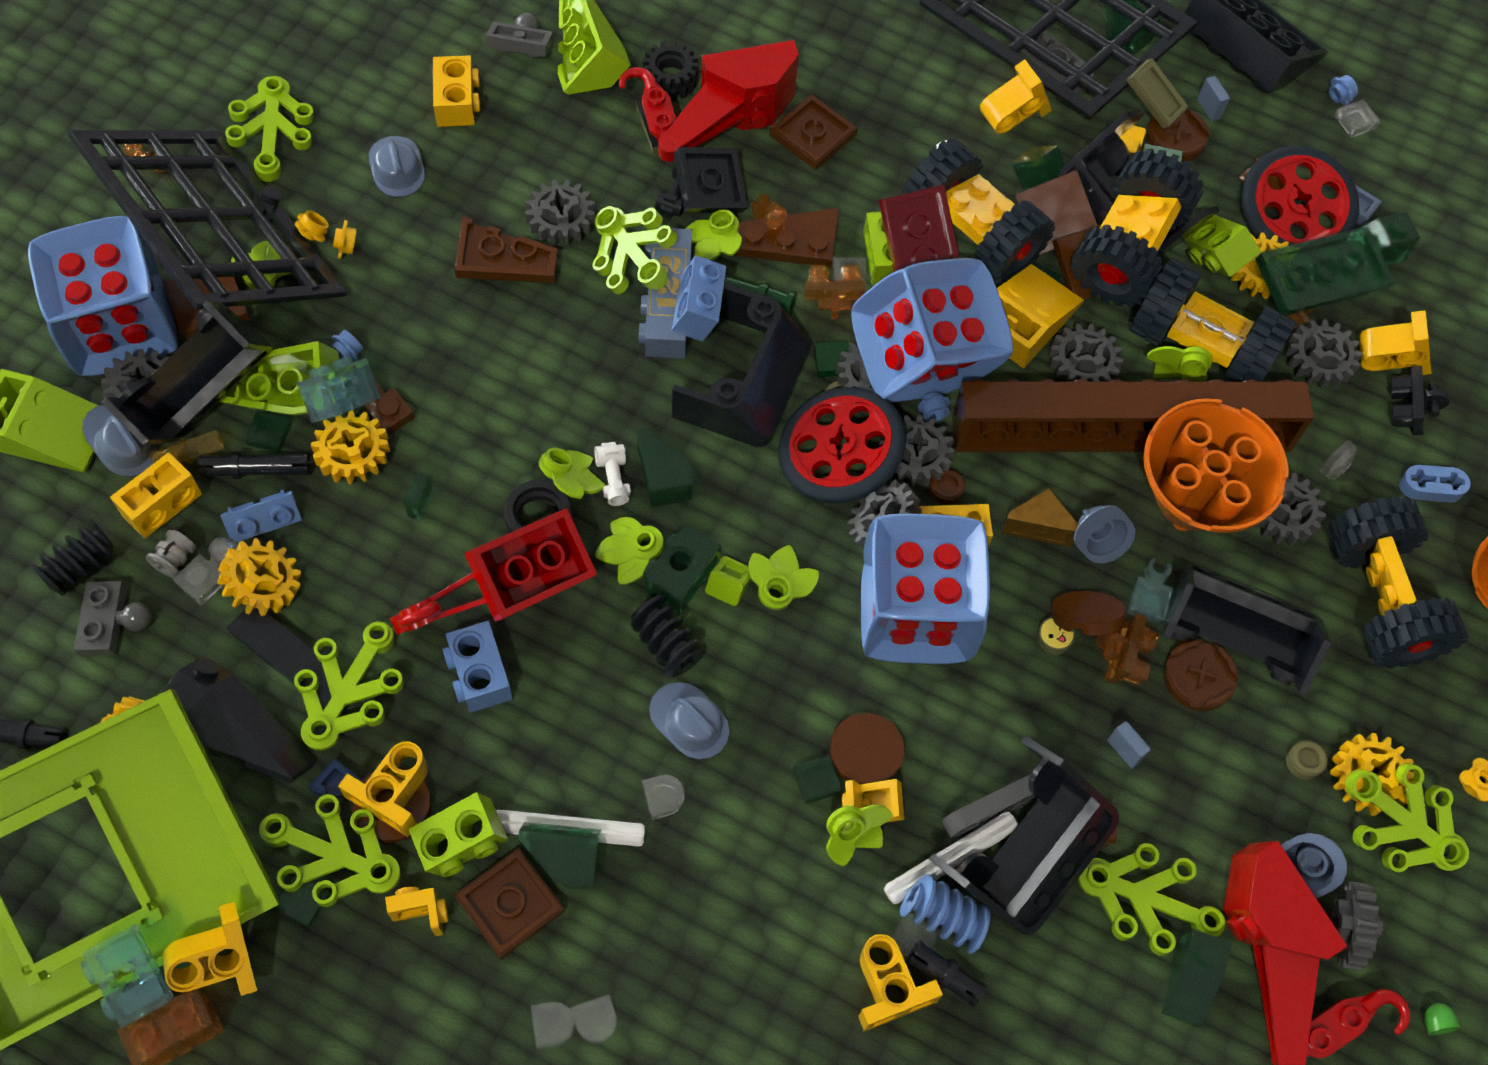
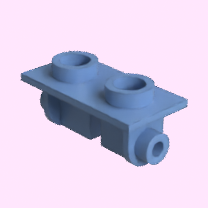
(258, 518)

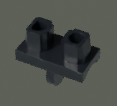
(1412, 387)

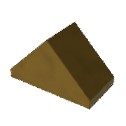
(1042, 520)

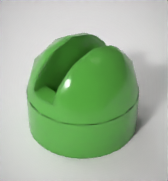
(1440, 1019)

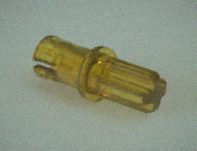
(191, 448)

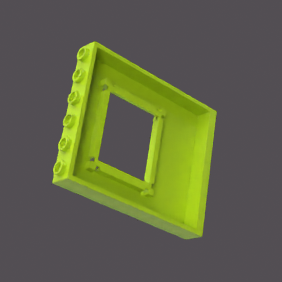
(166, 829)

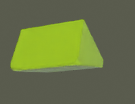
(728, 581)

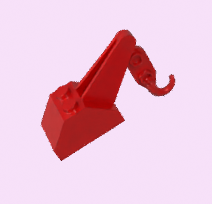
(737, 89)
(513, 572)
(1289, 936)

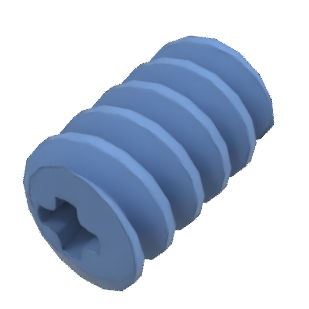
(949, 910)

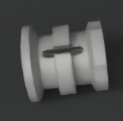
(171, 553)

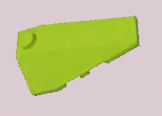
(589, 48)
(274, 380)

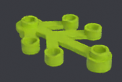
(273, 92)
(611, 225)
(346, 690)
(1411, 821)
(334, 855)
(1145, 898)

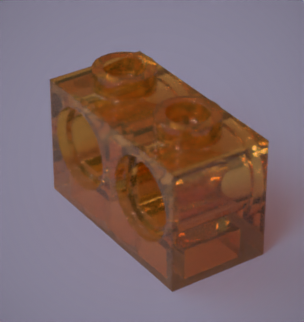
(171, 1029)

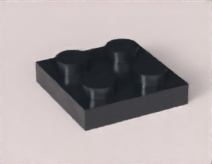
(710, 179)

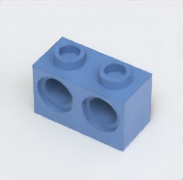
(699, 298)
(483, 665)

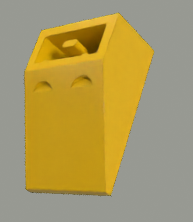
(1035, 311)

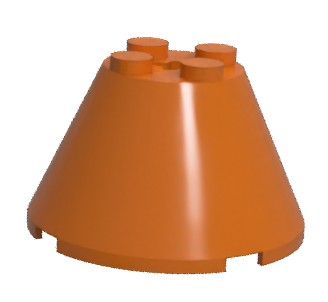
(1214, 467)

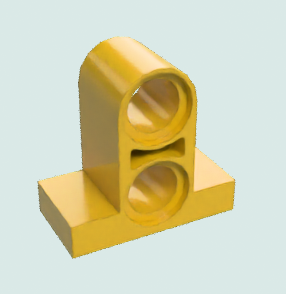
(1016, 100)
(1396, 345)
(389, 776)
(206, 964)
(890, 974)

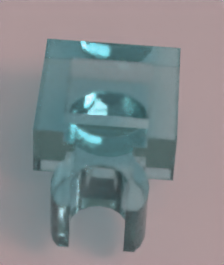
(1150, 595)

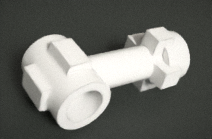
(611, 456)

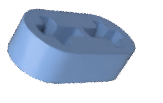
(1434, 483)

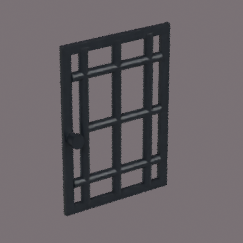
(1058, 13)
(203, 212)

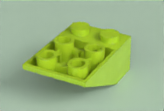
(43, 422)

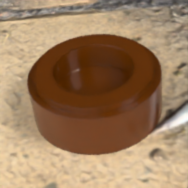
(948, 489)

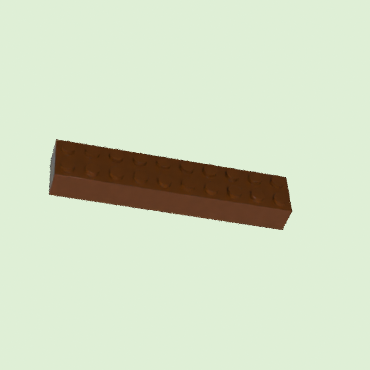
(1109, 413)

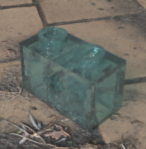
(338, 389)
(130, 953)

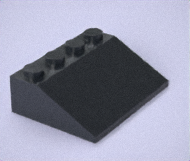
(1255, 40)

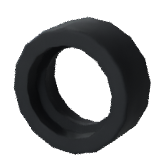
(530, 492)

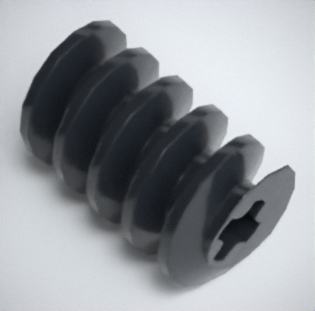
(74, 558)
(664, 637)

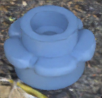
(1343, 89)
(347, 345)
(934, 406)

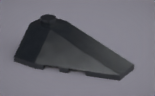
(236, 723)

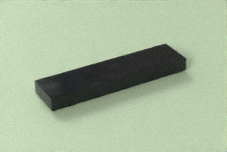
(280, 649)

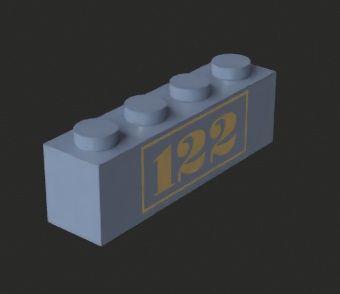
(660, 304)

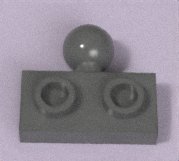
(521, 38)
(104, 614)

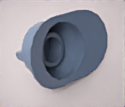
(396, 166)
(115, 443)
(1104, 533)
(689, 720)
(1317, 861)

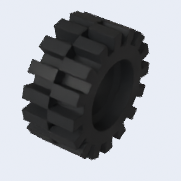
(674, 57)

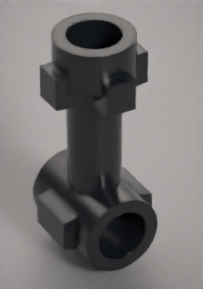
(671, 203)

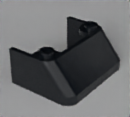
(1098, 169)
(190, 380)
(755, 407)
(1248, 622)
(1045, 849)

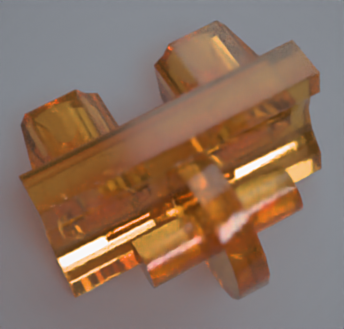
(848, 288)
(1123, 648)

